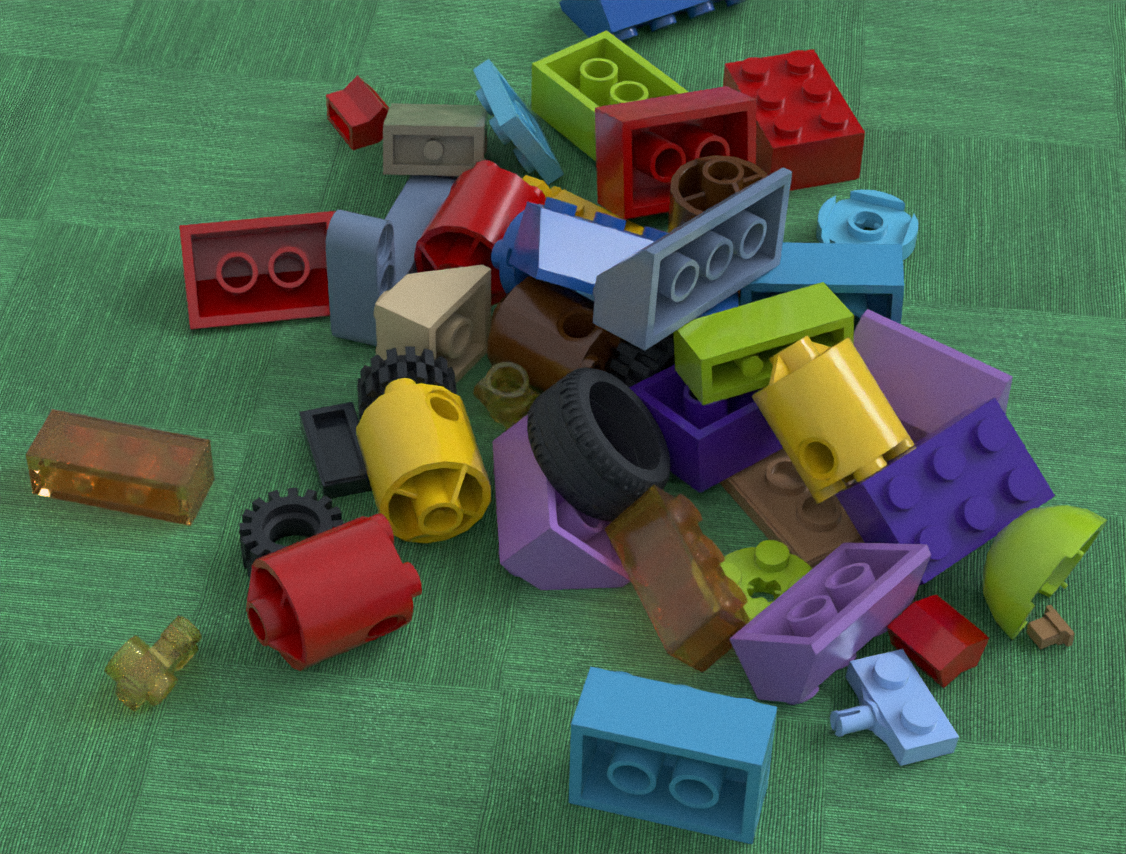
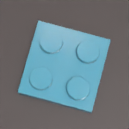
(516, 123)

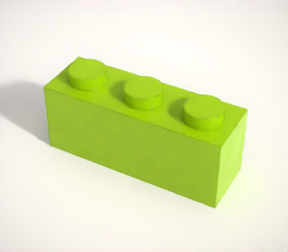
(732, 348)

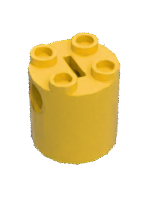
(830, 415)
(423, 462)

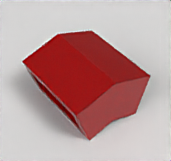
(357, 113)
(937, 639)

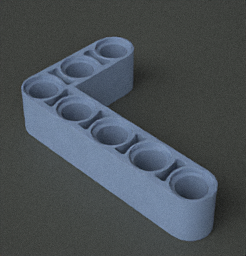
(375, 253)

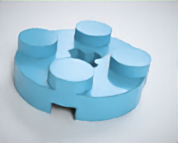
(867, 208)

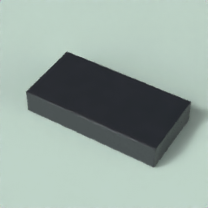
(335, 449)

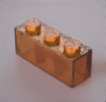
(121, 467)
(679, 577)

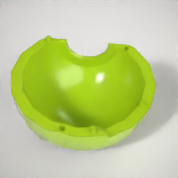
(1033, 558)

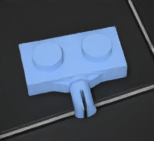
(895, 708)

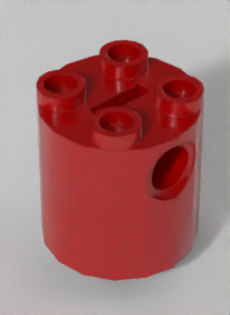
(473, 220)
(331, 592)

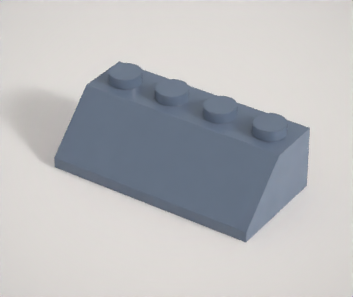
(694, 264)

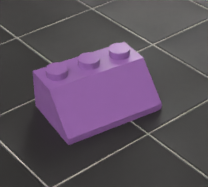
(924, 377)
(540, 531)
(828, 618)

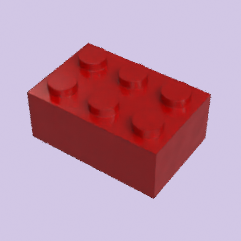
(799, 118)
(650, 139)

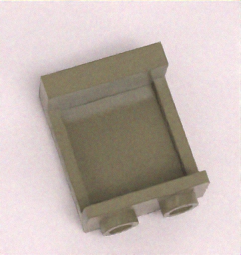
(433, 139)

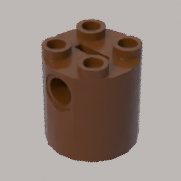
(706, 183)
(549, 333)

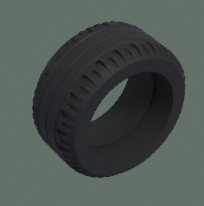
(597, 443)

